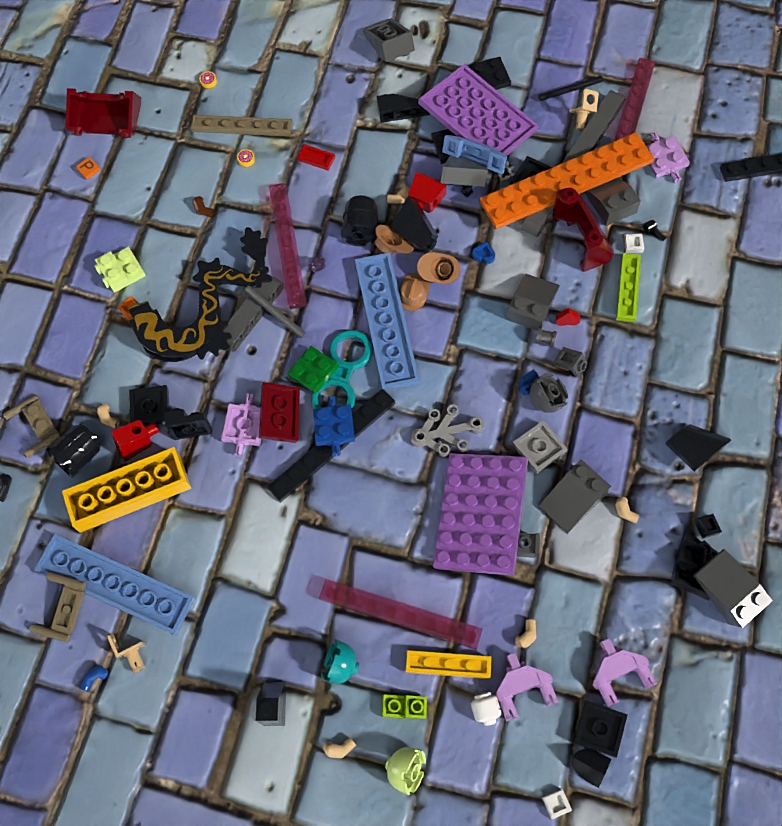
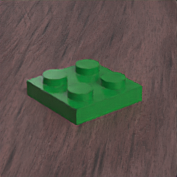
(313, 369)

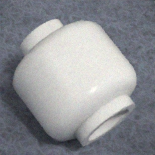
(486, 708)

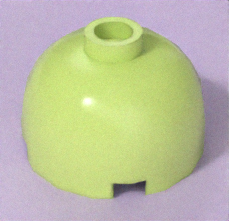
(404, 769)

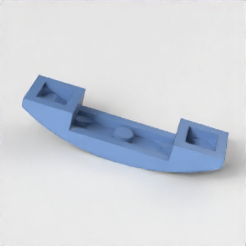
(476, 152)

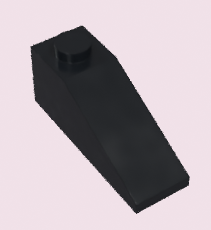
(398, 107)

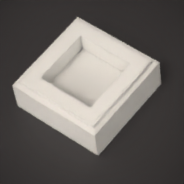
(633, 243)
(556, 804)

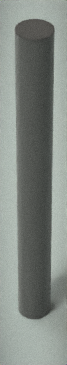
(274, 311)

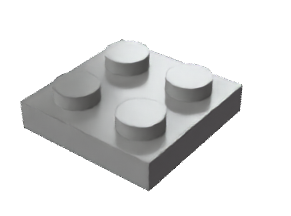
(540, 447)

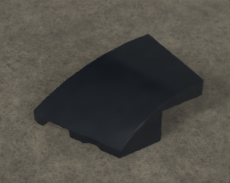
(696, 445)
(690, 558)

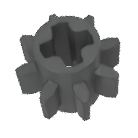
(507, 174)

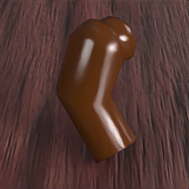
(200, 207)

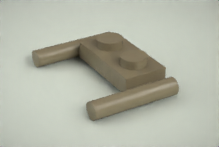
(39, 421)
(67, 609)

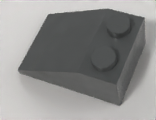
(390, 39)
(613, 200)
(532, 302)
(574, 496)
(732, 589)

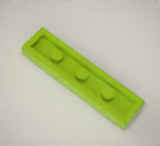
(628, 287)

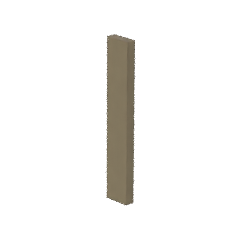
(241, 125)

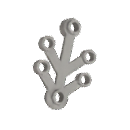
(445, 432)

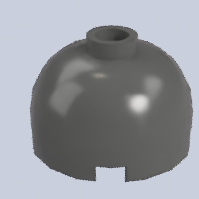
(548, 394)

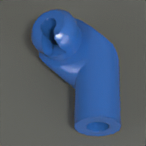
(525, 382)
(91, 675)

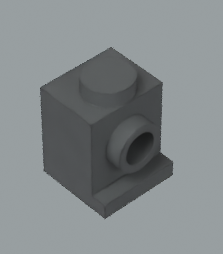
(530, 550)

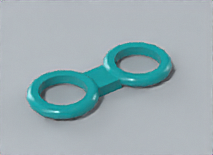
(343, 374)

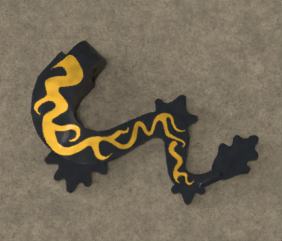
(206, 332)

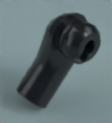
(5, 482)

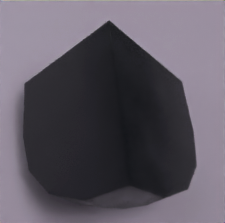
(590, 766)

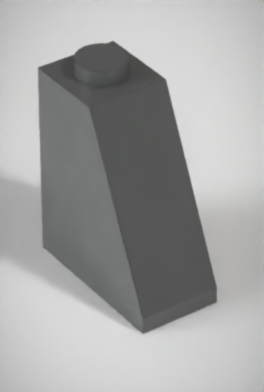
(465, 172)

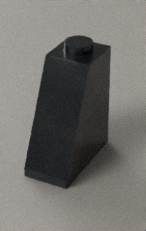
(414, 225)
(271, 704)

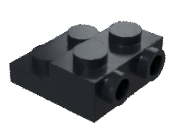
(185, 426)

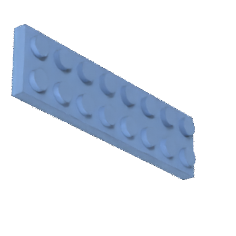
(386, 322)
(117, 584)

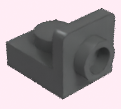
(571, 360)

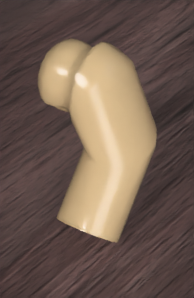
(400, 197)

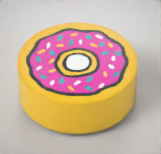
(208, 79)
(246, 158)

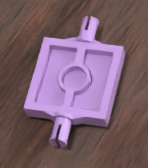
(667, 157)
(242, 425)

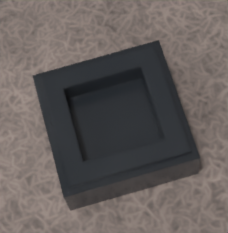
(707, 526)

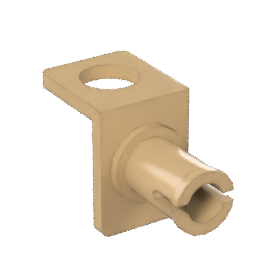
(585, 109)
(131, 653)

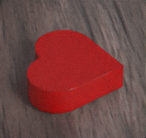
(568, 317)

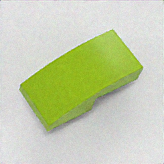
(404, 707)

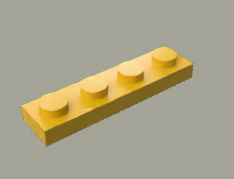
(448, 664)

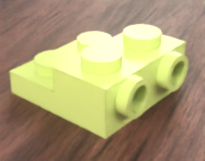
(119, 269)

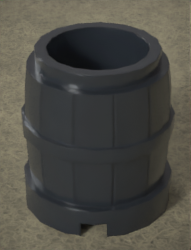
(360, 221)
(74, 449)

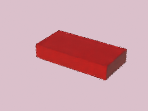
(316, 157)

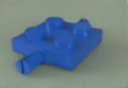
(333, 425)

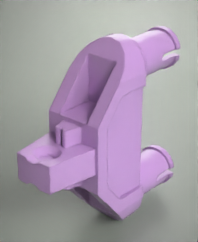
(616, 664)
(520, 679)

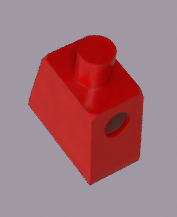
(427, 192)
(133, 438)

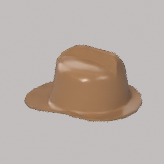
(391, 242)
(438, 268)
(413, 292)

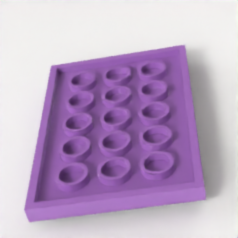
(478, 111)
(481, 514)

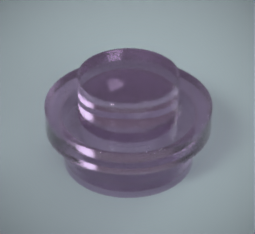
(317, 264)

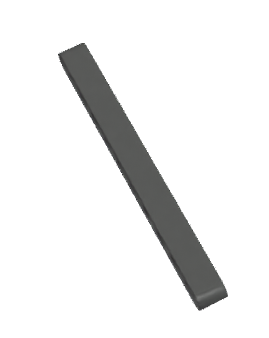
(585, 143)

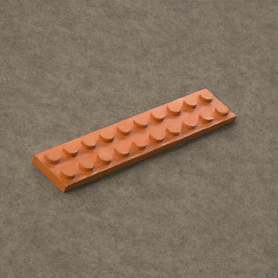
(578, 173)

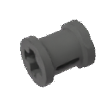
(545, 337)

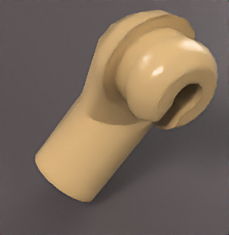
(103, 414)
(624, 511)
(527, 637)
(338, 751)

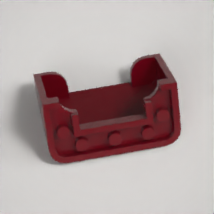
(102, 113)
(574, 210)

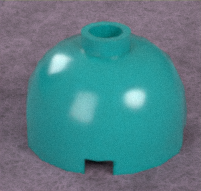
(340, 663)

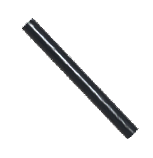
(570, 88)

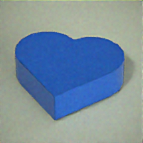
(483, 253)

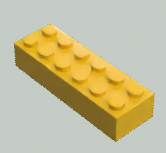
(126, 490)

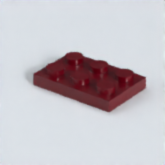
(279, 412)

